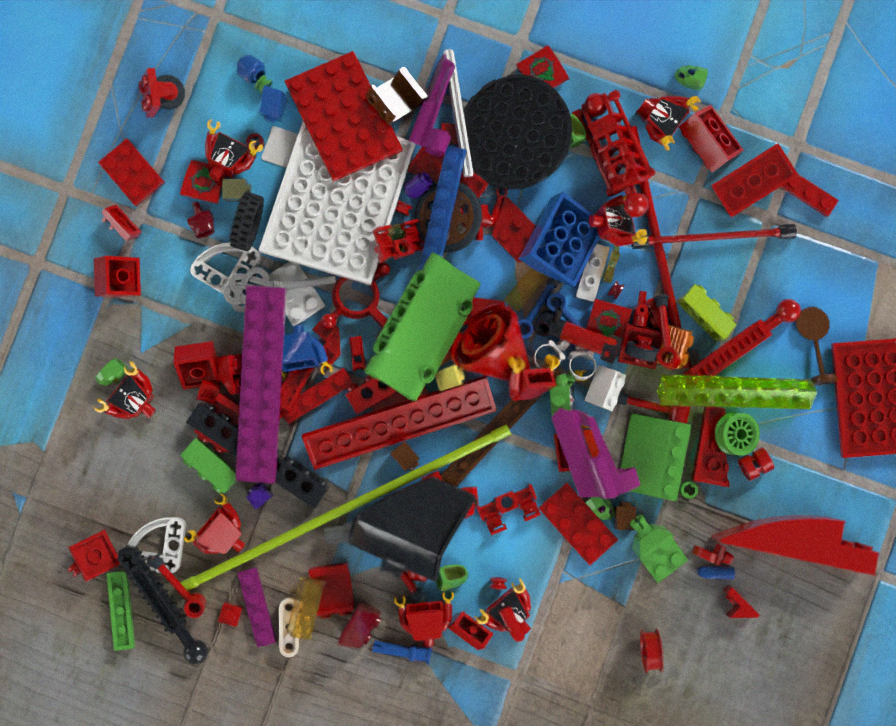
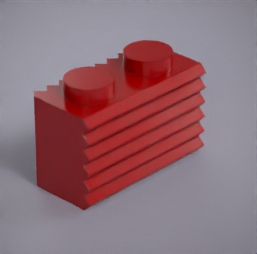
(470, 630)

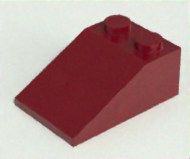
(359, 626)

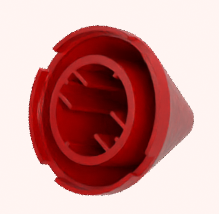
(490, 342)

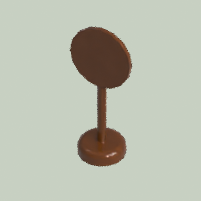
(814, 325)

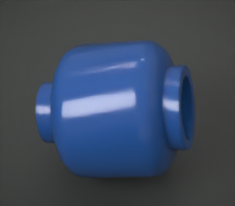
(250, 68)

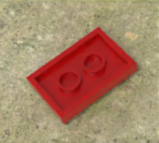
(131, 172)

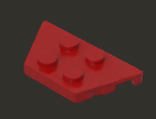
(512, 229)

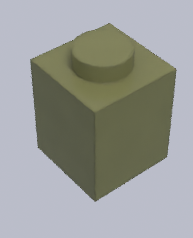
(234, 189)

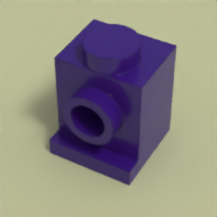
(259, 495)

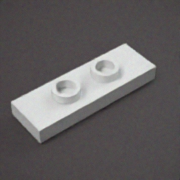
(592, 274)

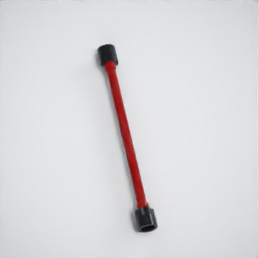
(785, 231)

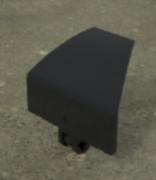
(412, 526)

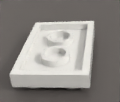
(300, 302)

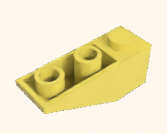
(449, 377)

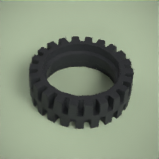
(246, 221)

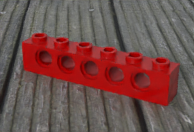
(362, 403)

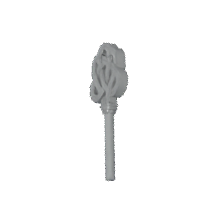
(239, 287)

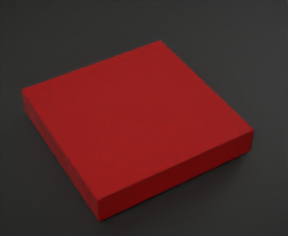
(94, 555)

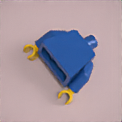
(302, 352)

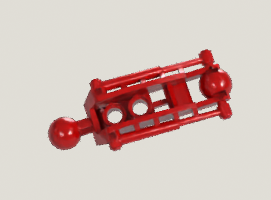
(609, 167)

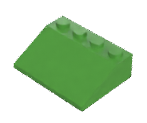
(658, 454)

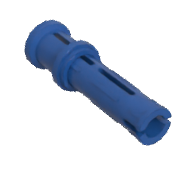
(413, 652)

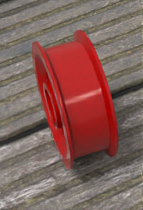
(651, 650)

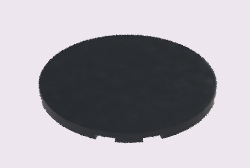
(517, 131)

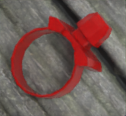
(717, 556)

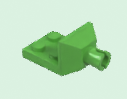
(656, 549)

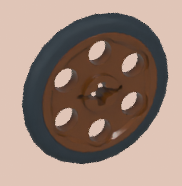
(472, 218)

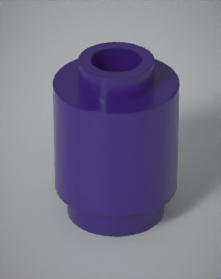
(418, 185)

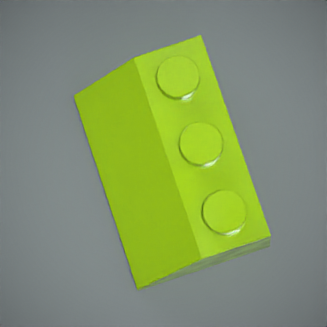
(706, 313)

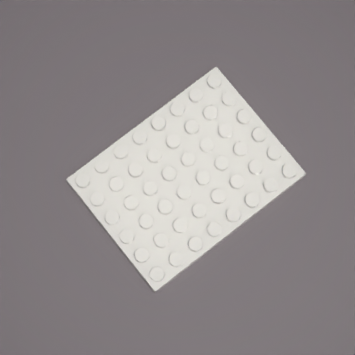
(333, 222)

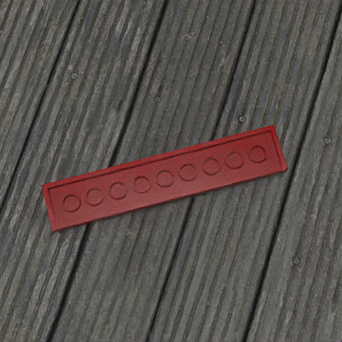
(399, 422)

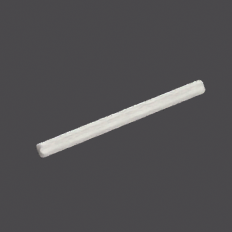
(459, 116)

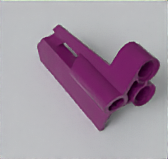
(423, 133)
(591, 475)

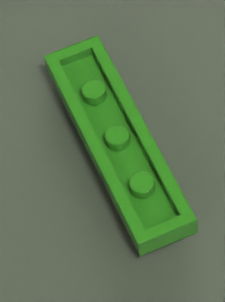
(120, 610)

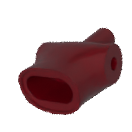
(201, 222)

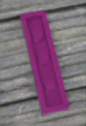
(257, 607)

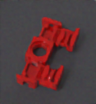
(389, 249)
(521, 497)

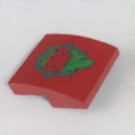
(544, 66)
(200, 185)
(608, 318)

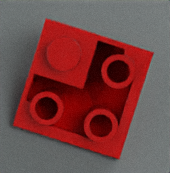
(229, 371)

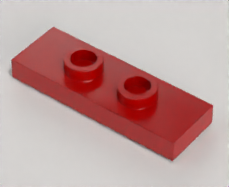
(292, 387)

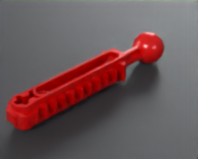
(787, 311)

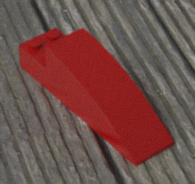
(803, 538)

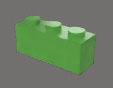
(210, 465)

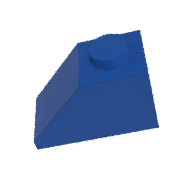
(273, 104)

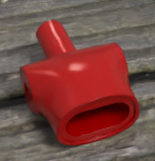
(641, 316)

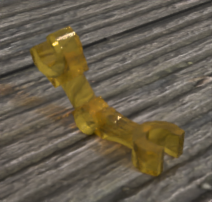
(609, 271)

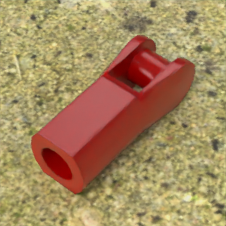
(356, 349)
(512, 623)

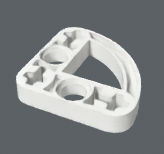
(218, 249)
(168, 554)

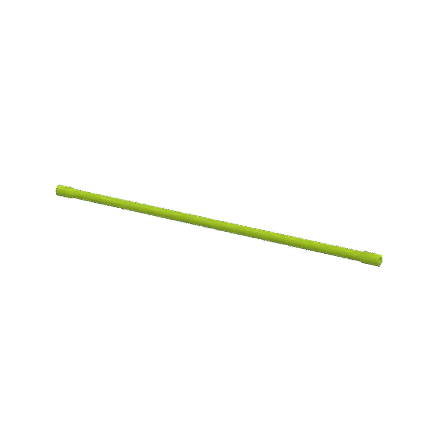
(493, 436)

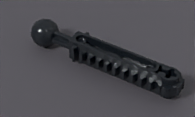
(194, 650)

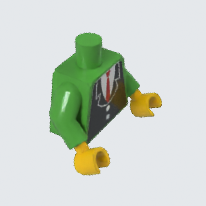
(563, 394)

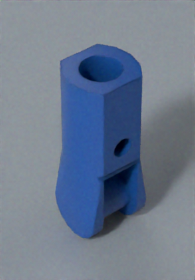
(716, 572)

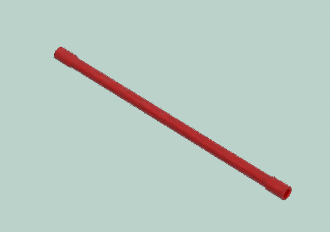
(660, 255)

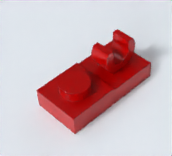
(120, 222)

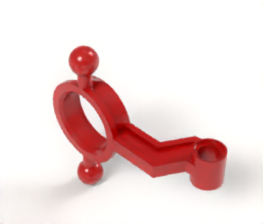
(329, 320)

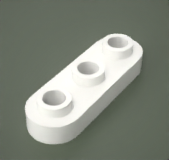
(284, 638)

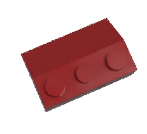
(710, 138)

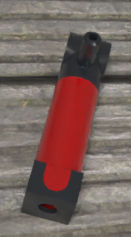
(551, 324)

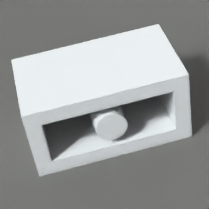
(605, 388)

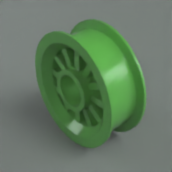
(727, 437)

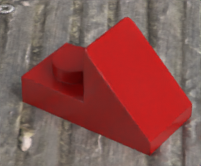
(742, 608)

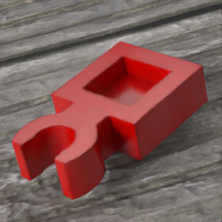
(654, 313)

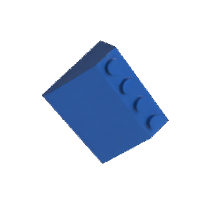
(561, 241)

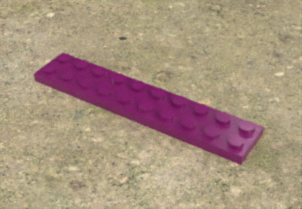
(261, 384)

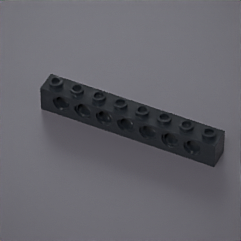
(198, 420)

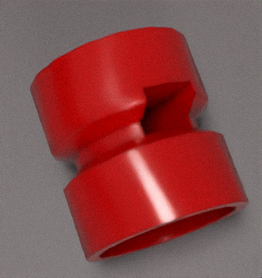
(761, 460)

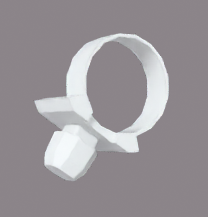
(561, 346)
(580, 352)

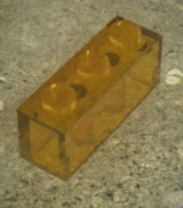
(305, 607)

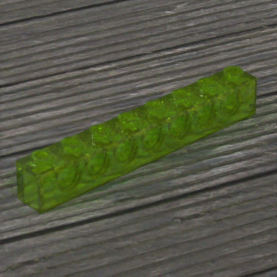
(736, 392)

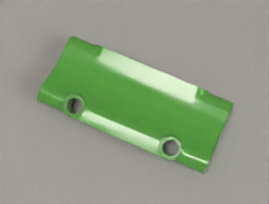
(422, 327)

